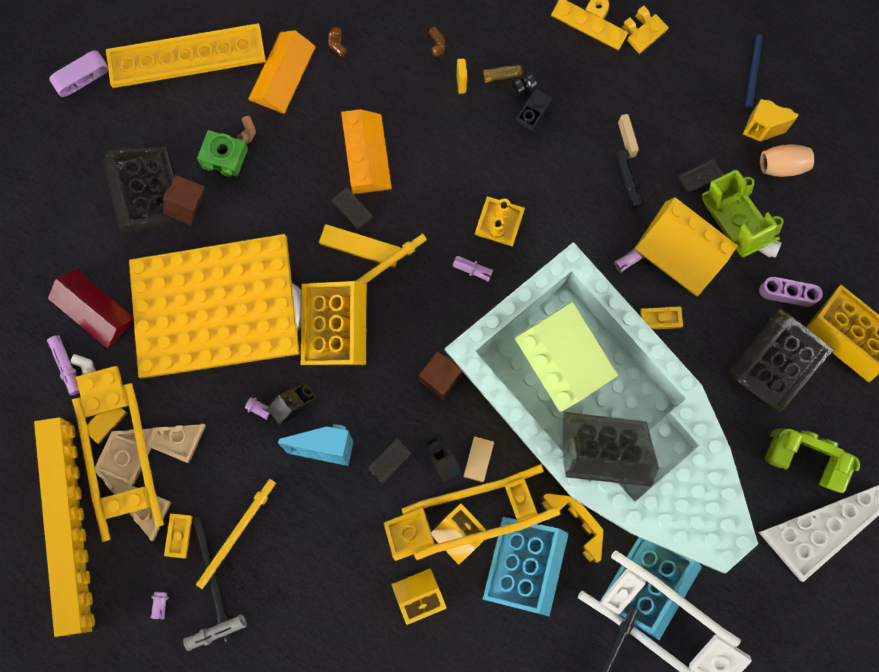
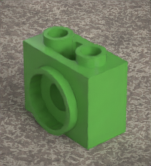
(228, 163)

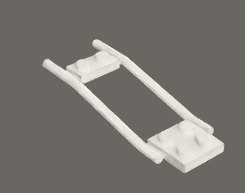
(718, 654)

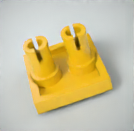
(499, 221)

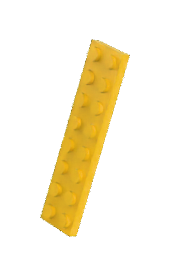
(185, 55)

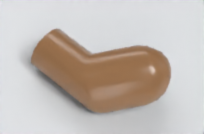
(249, 131)

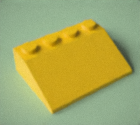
(685, 246)
(333, 323)
(850, 330)

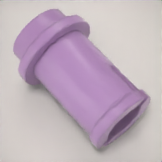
(257, 408)
(159, 605)

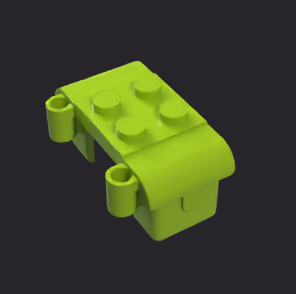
(737, 214)
(838, 469)

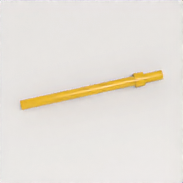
(408, 248)
(259, 499)

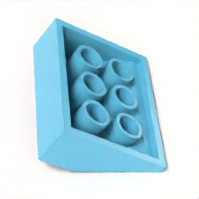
(324, 444)
(526, 567)
(669, 567)

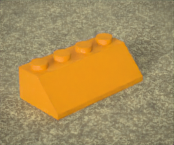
(366, 151)

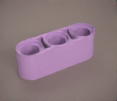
(78, 73)
(799, 288)

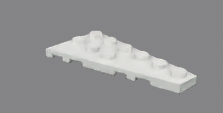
(818, 535)

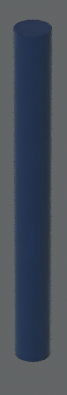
(754, 71)

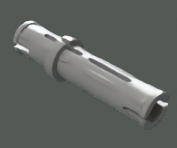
(206, 635)

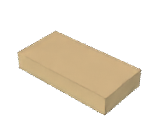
(628, 135)
(478, 459)

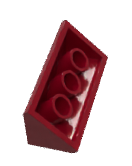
(90, 307)

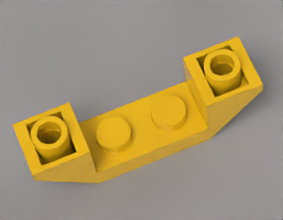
(593, 547)

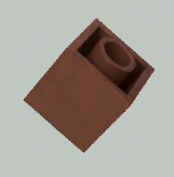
(182, 199)
(440, 375)

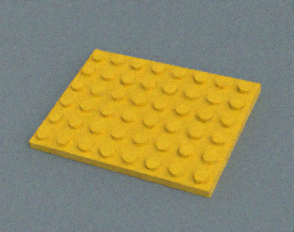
(213, 306)

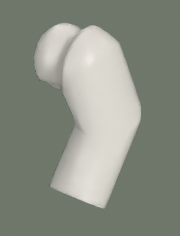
(86, 364)

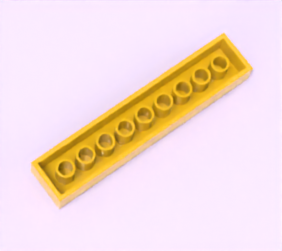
(63, 527)

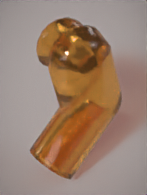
(334, 41)
(440, 41)

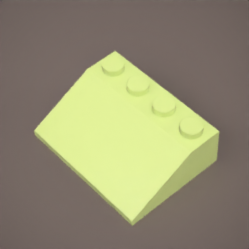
(566, 356)

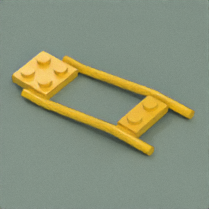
(99, 394)
(412, 533)

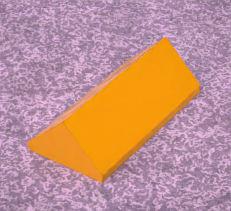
(282, 71)

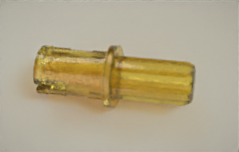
(502, 73)

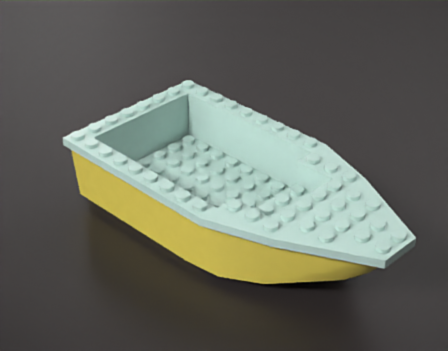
(697, 493)

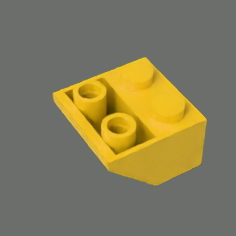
(769, 121)
(456, 525)
(418, 596)

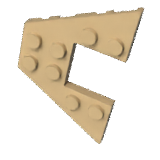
(121, 465)

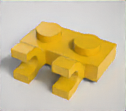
(648, 33)

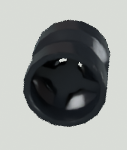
(524, 85)

